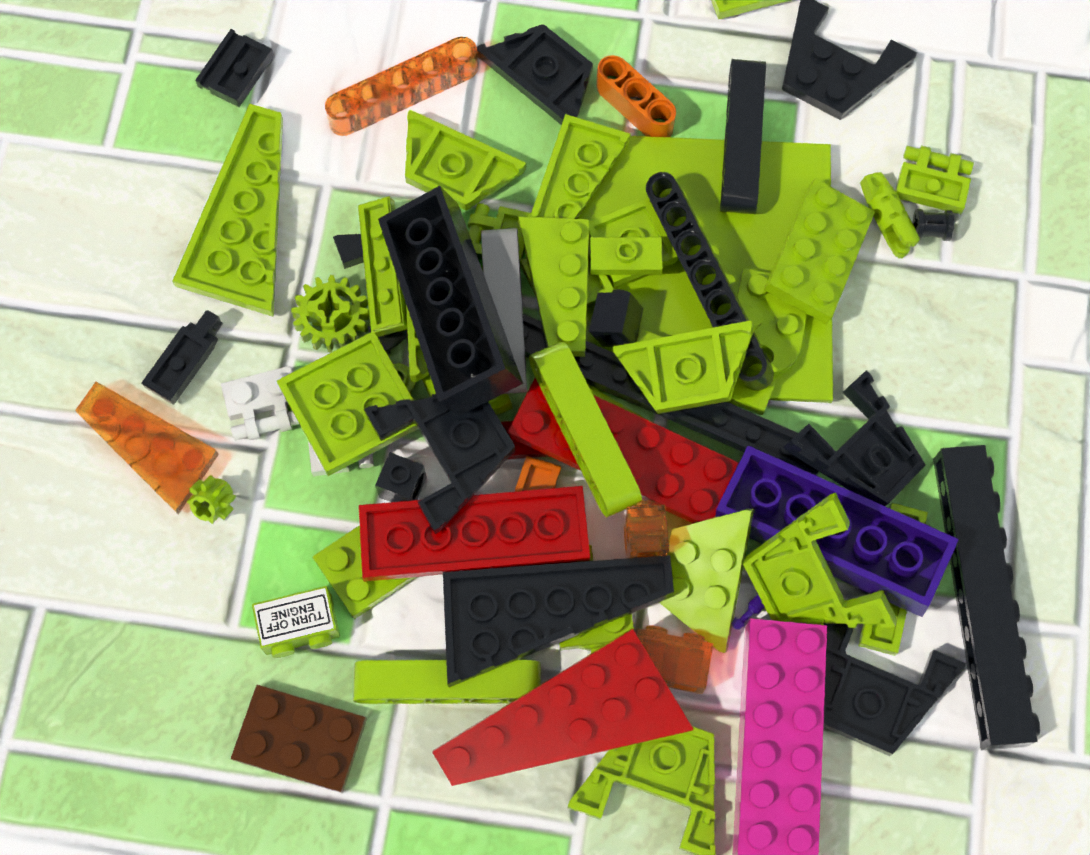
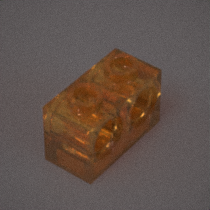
(645, 530)

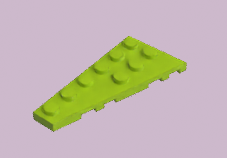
(237, 232)

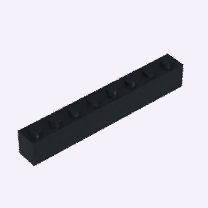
(985, 599)

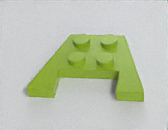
(797, 580)
(668, 767)

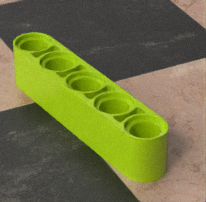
(585, 429)
(427, 683)

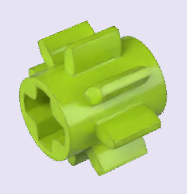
(211, 499)

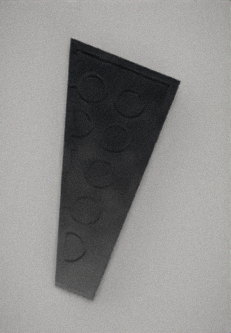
(524, 609)

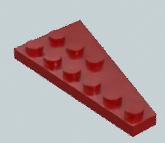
(588, 708)

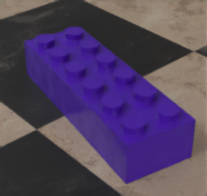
(875, 552)

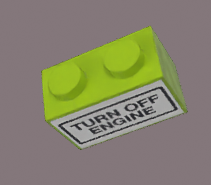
(296, 622)

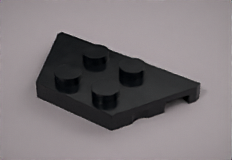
(542, 69)

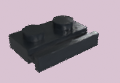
(235, 68)

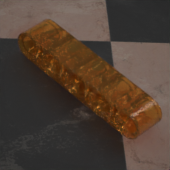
(394, 99)

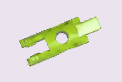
(889, 214)

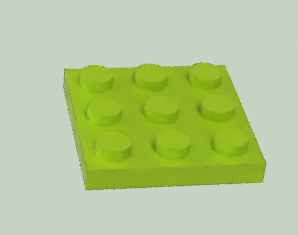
(332, 398)

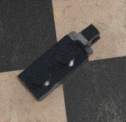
(183, 358)

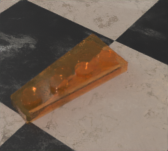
(151, 446)

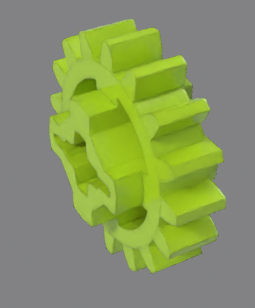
(316, 308)

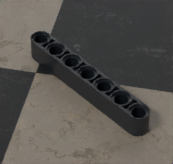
(703, 264)

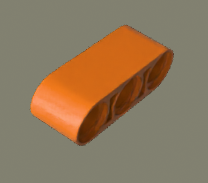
(632, 84)

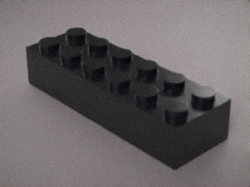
(449, 302)

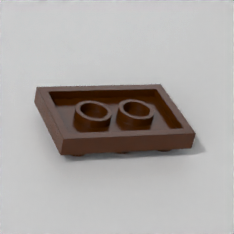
(299, 739)

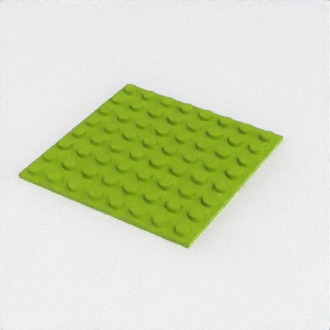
(736, 239)

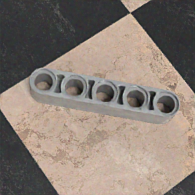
(503, 278)

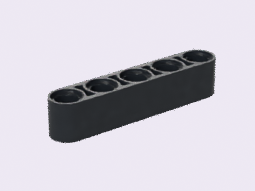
(743, 136)

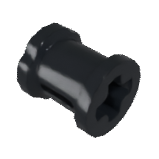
(934, 224)

